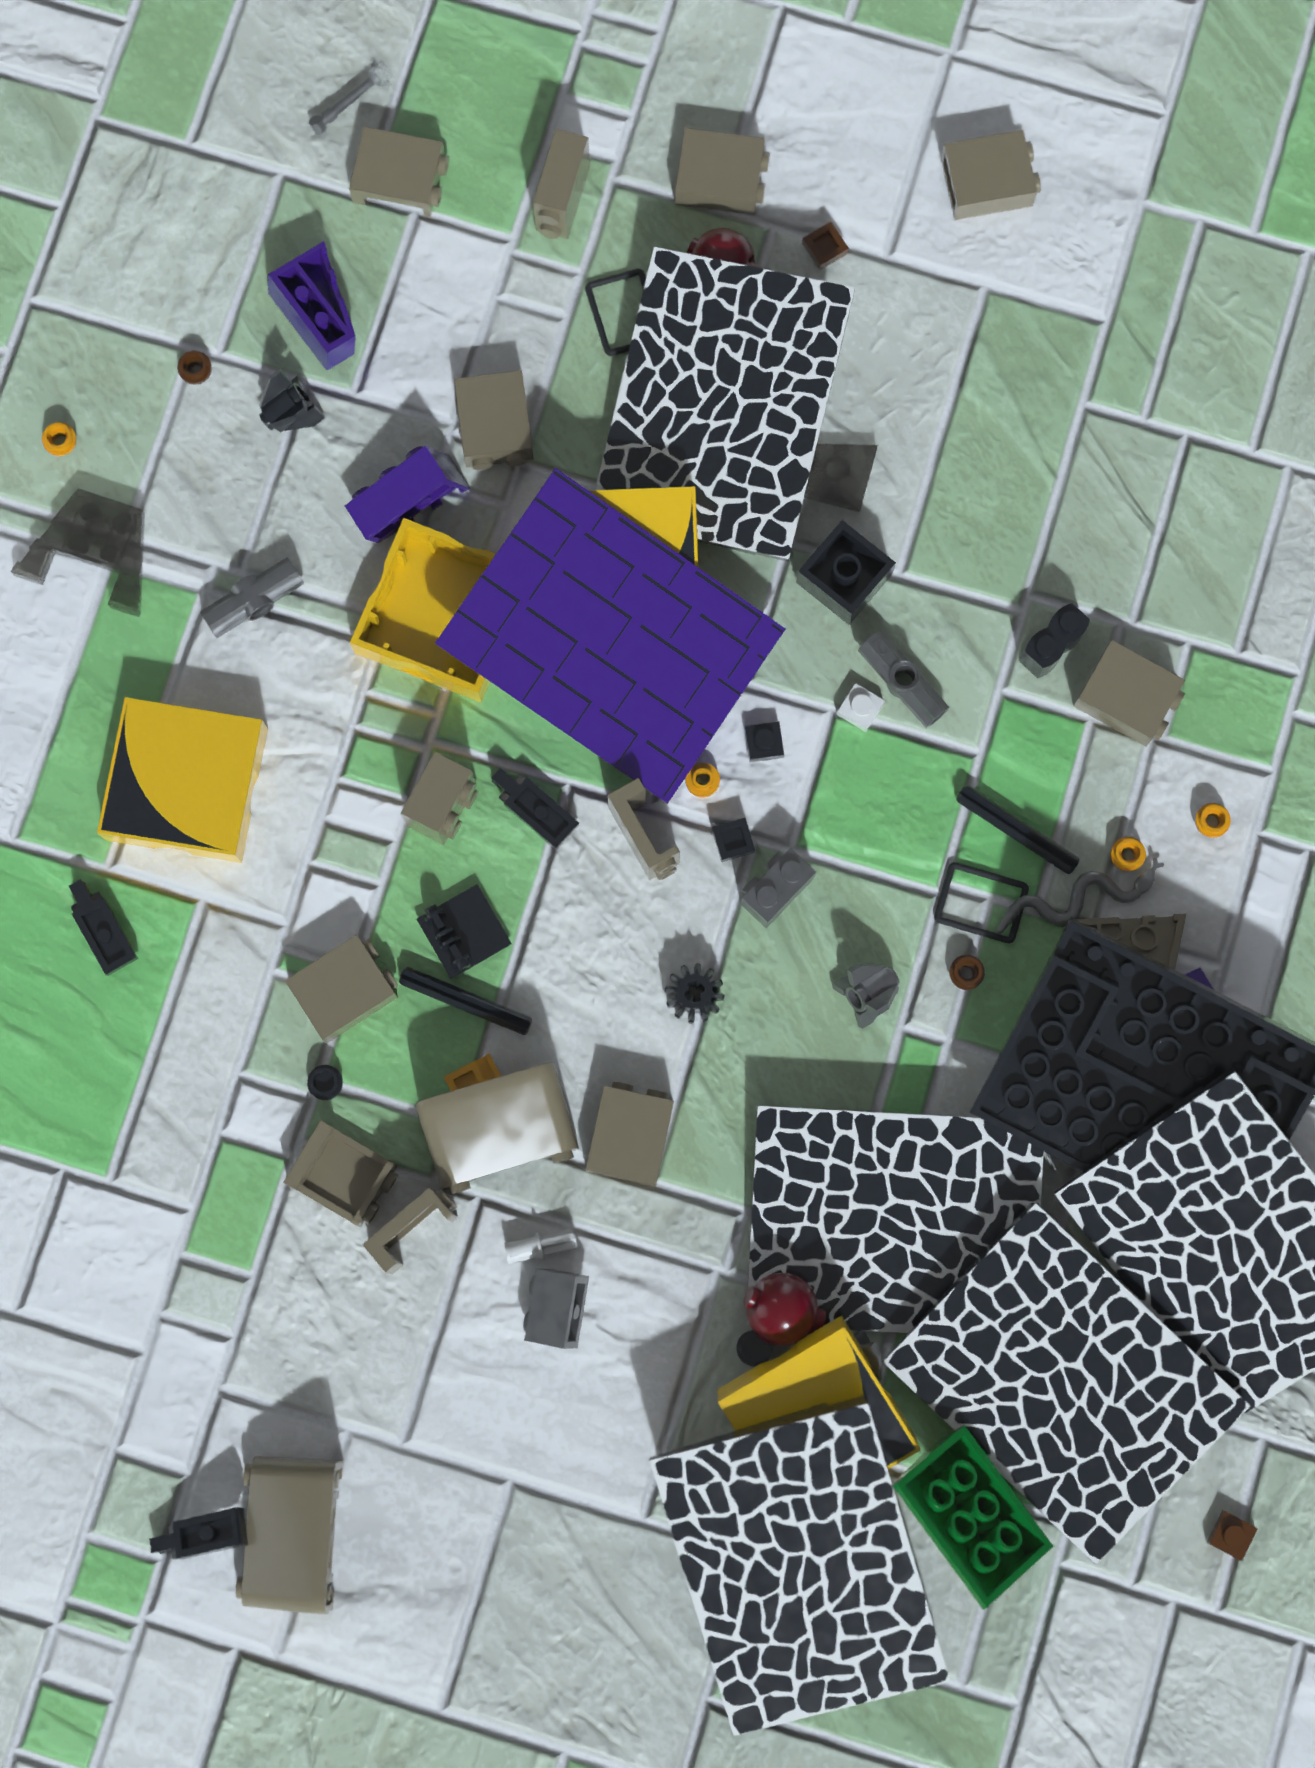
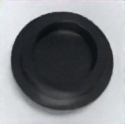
(325, 1082)
(753, 1349)

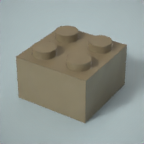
(440, 799)

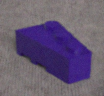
(313, 305)
(404, 492)

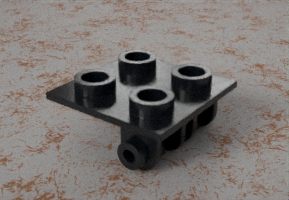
(463, 931)

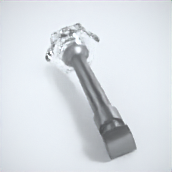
(378, 74)

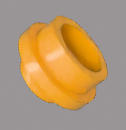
(55, 430)
(698, 790)
(1217, 811)
(1133, 845)

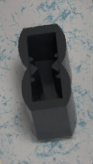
(1051, 642)

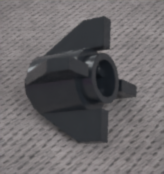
(287, 405)

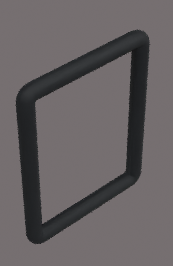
(588, 288)
(975, 930)

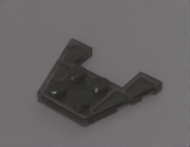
(97, 534)

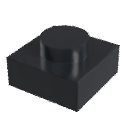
(764, 741)
(733, 839)

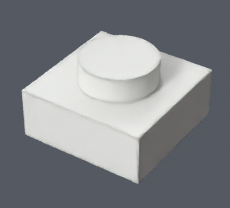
(860, 707)

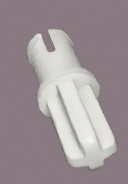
(540, 1246)

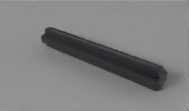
(1017, 829)
(465, 1000)

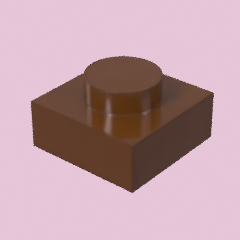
(825, 245)
(1232, 1535)

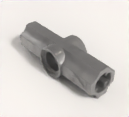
(252, 597)
(889, 661)

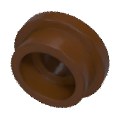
(194, 358)
(976, 967)

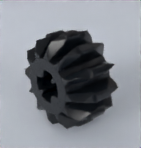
(683, 990)

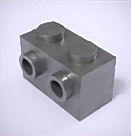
(778, 887)
(555, 1308)

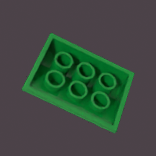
(972, 1515)

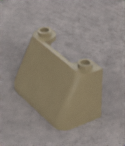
(497, 1126)
(290, 1534)

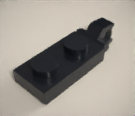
(535, 808)
(101, 929)
(203, 1534)

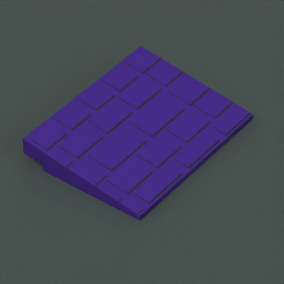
(610, 635)

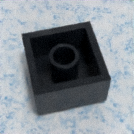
(845, 572)

